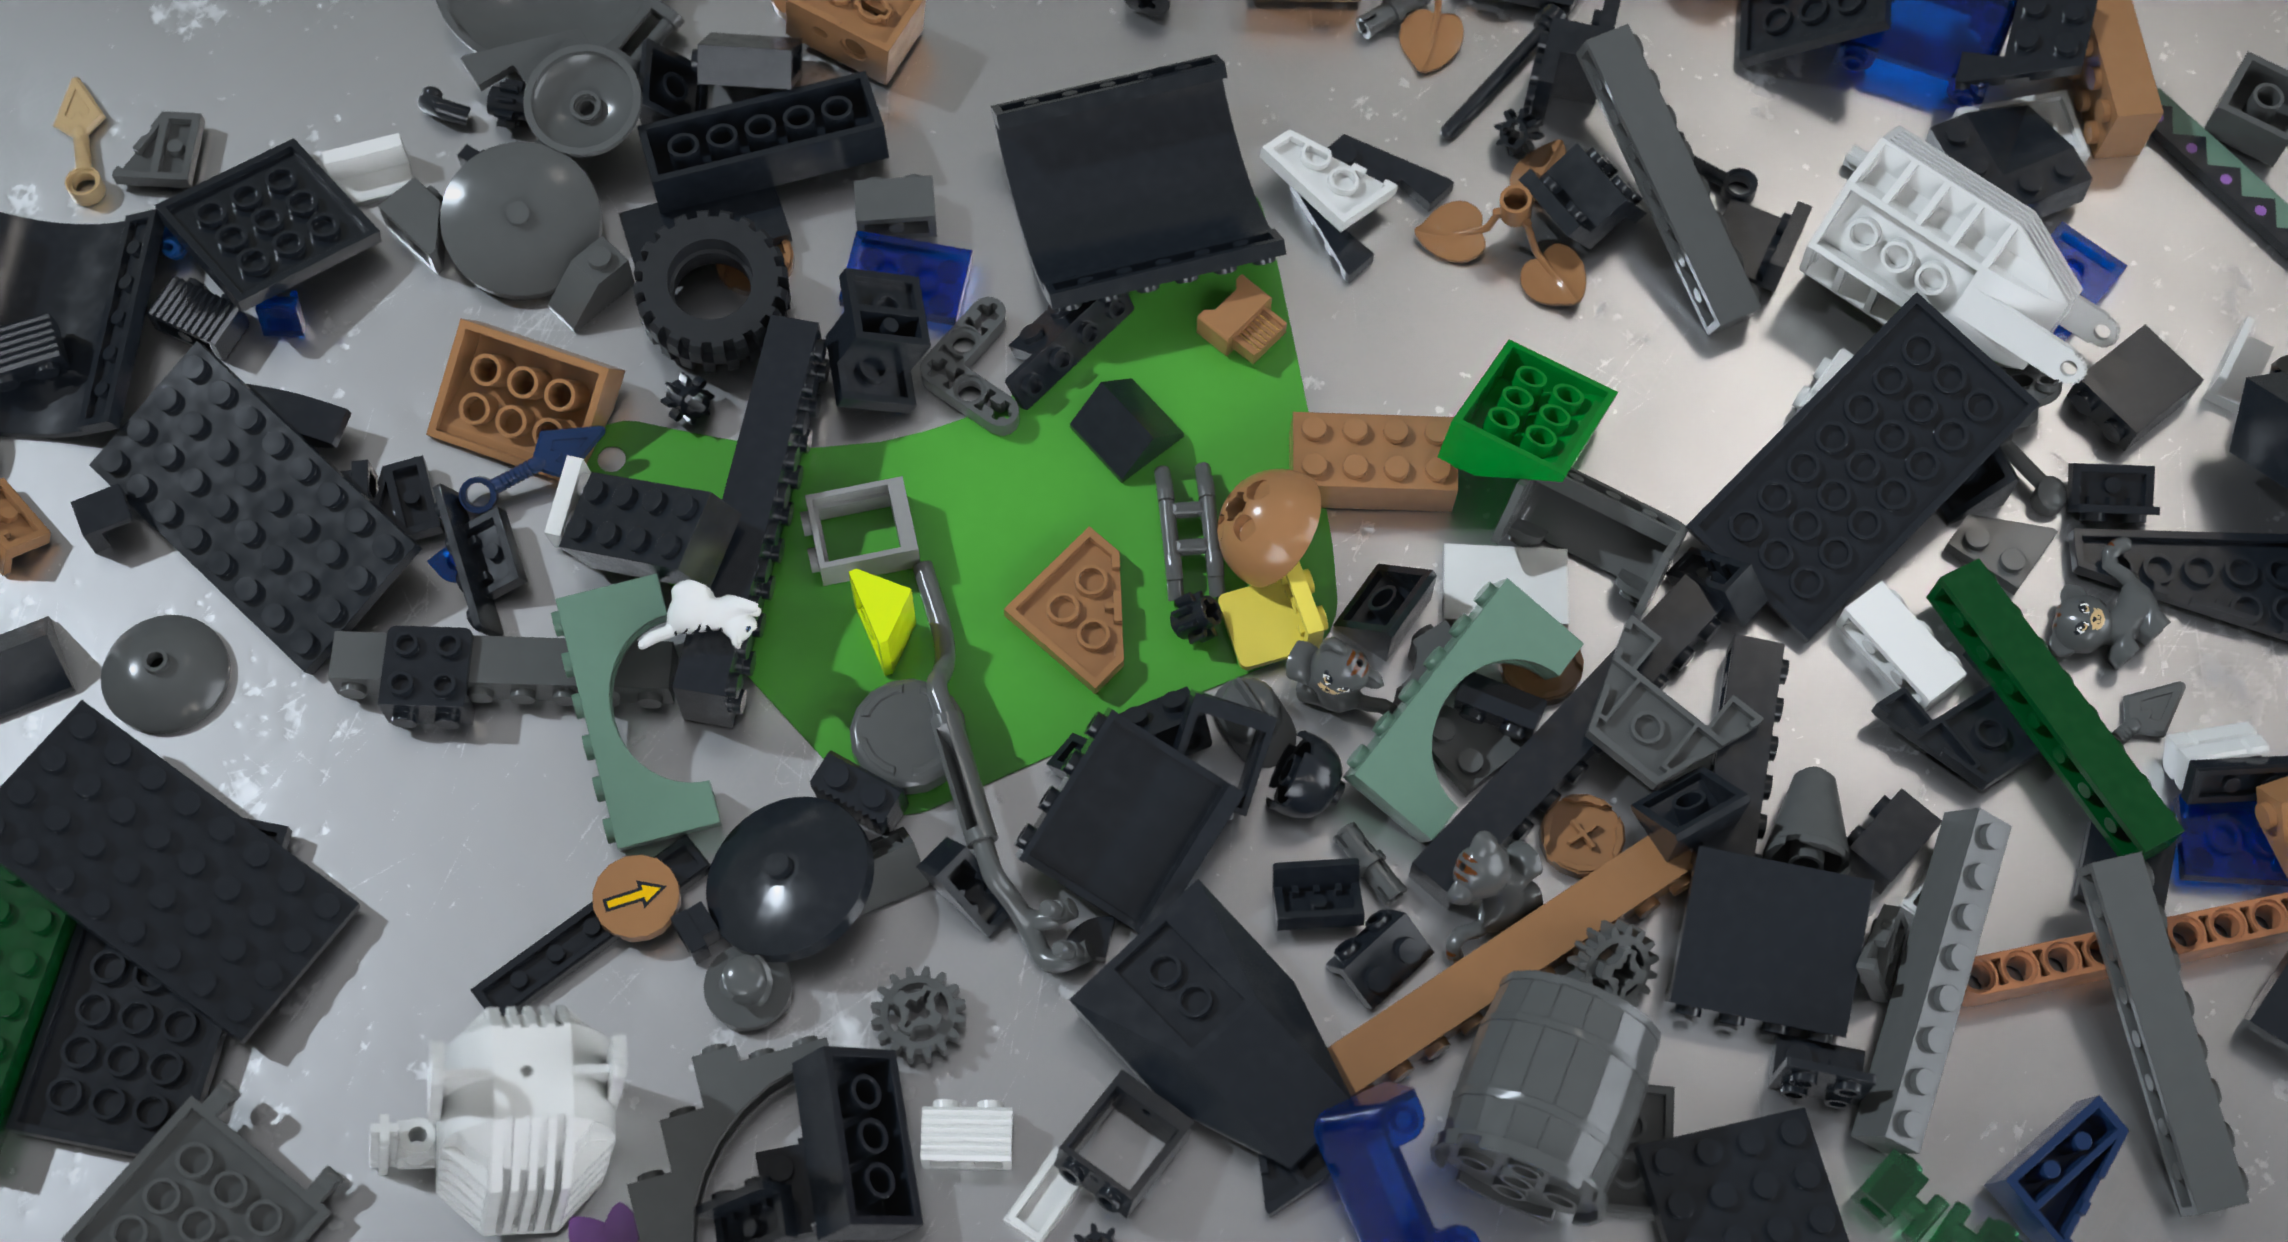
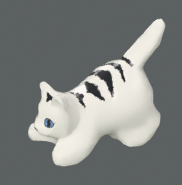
(698, 610)

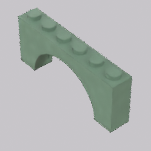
(598, 634)
(1398, 762)

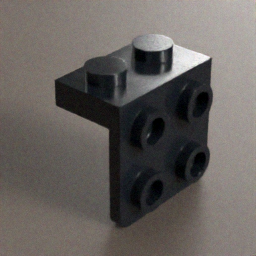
(427, 677)

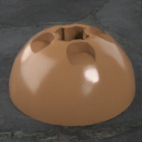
(1268, 524)

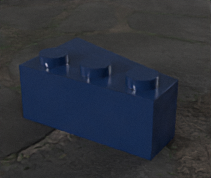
(2058, 1172)

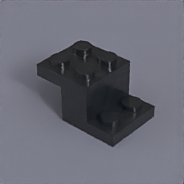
(1556, 65)
(1585, 195)
(877, 341)

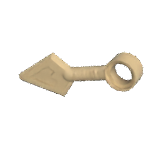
(79, 118)

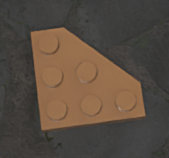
(1077, 610)

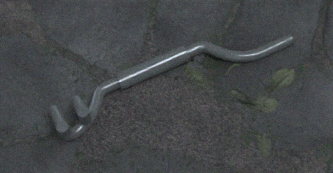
(972, 803)

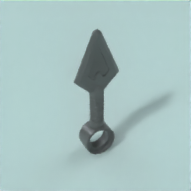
(2149, 711)

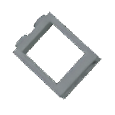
(856, 500)

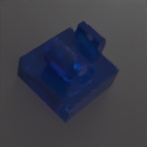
(281, 316)

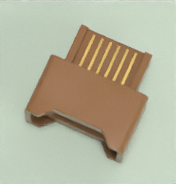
(1242, 322)

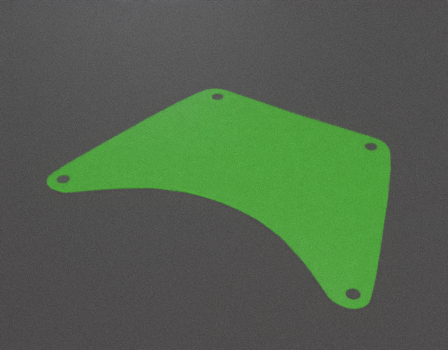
(999, 515)

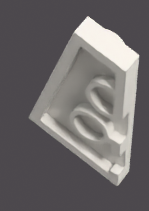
(1332, 187)

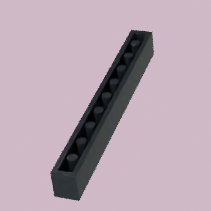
(1559, 747)

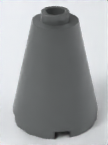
(1810, 825)

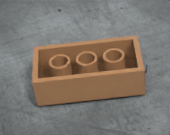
(2116, 84)
(1374, 460)

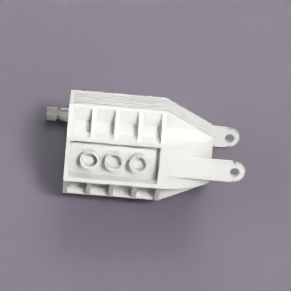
(1966, 246)
(514, 1119)

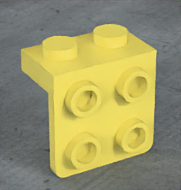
(1272, 618)

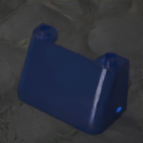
(1932, 38)
(1368, 1168)

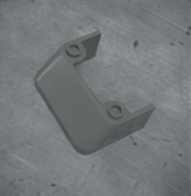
(1596, 527)

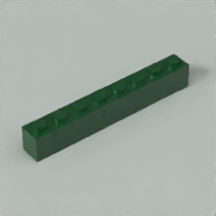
(2054, 712)

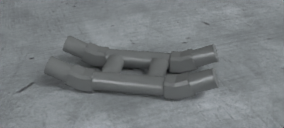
(1175, 548)

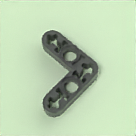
(958, 369)

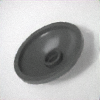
(570, 83)
(178, 690)

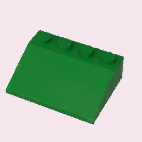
(1525, 418)

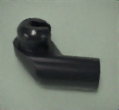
(433, 104)

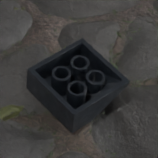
(2016, 154)

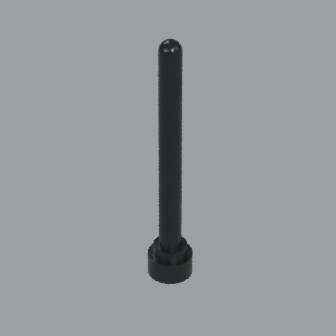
(1502, 72)

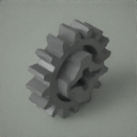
(1615, 960)
(904, 1003)

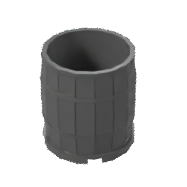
(1549, 1096)

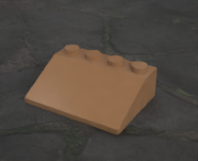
(511, 387)

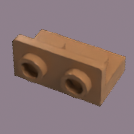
(19, 527)

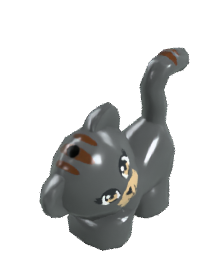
(2086, 624)
(1334, 677)
(1501, 880)

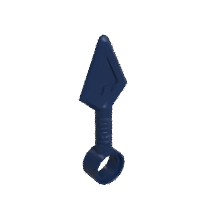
(548, 458)

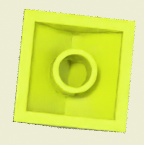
(886, 615)

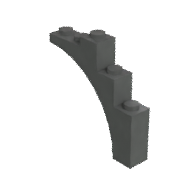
(697, 1138)

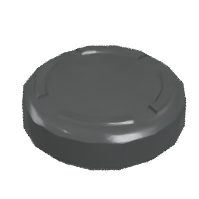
(895, 736)

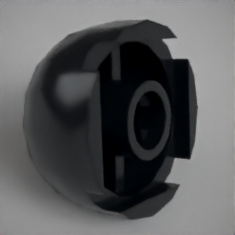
(1306, 778)

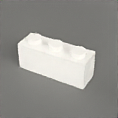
(1901, 646)

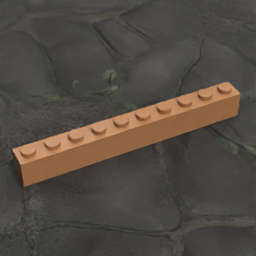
(1540, 942)

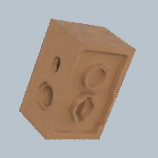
(859, 33)

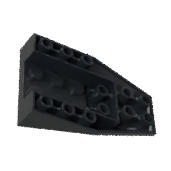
(1216, 1028)

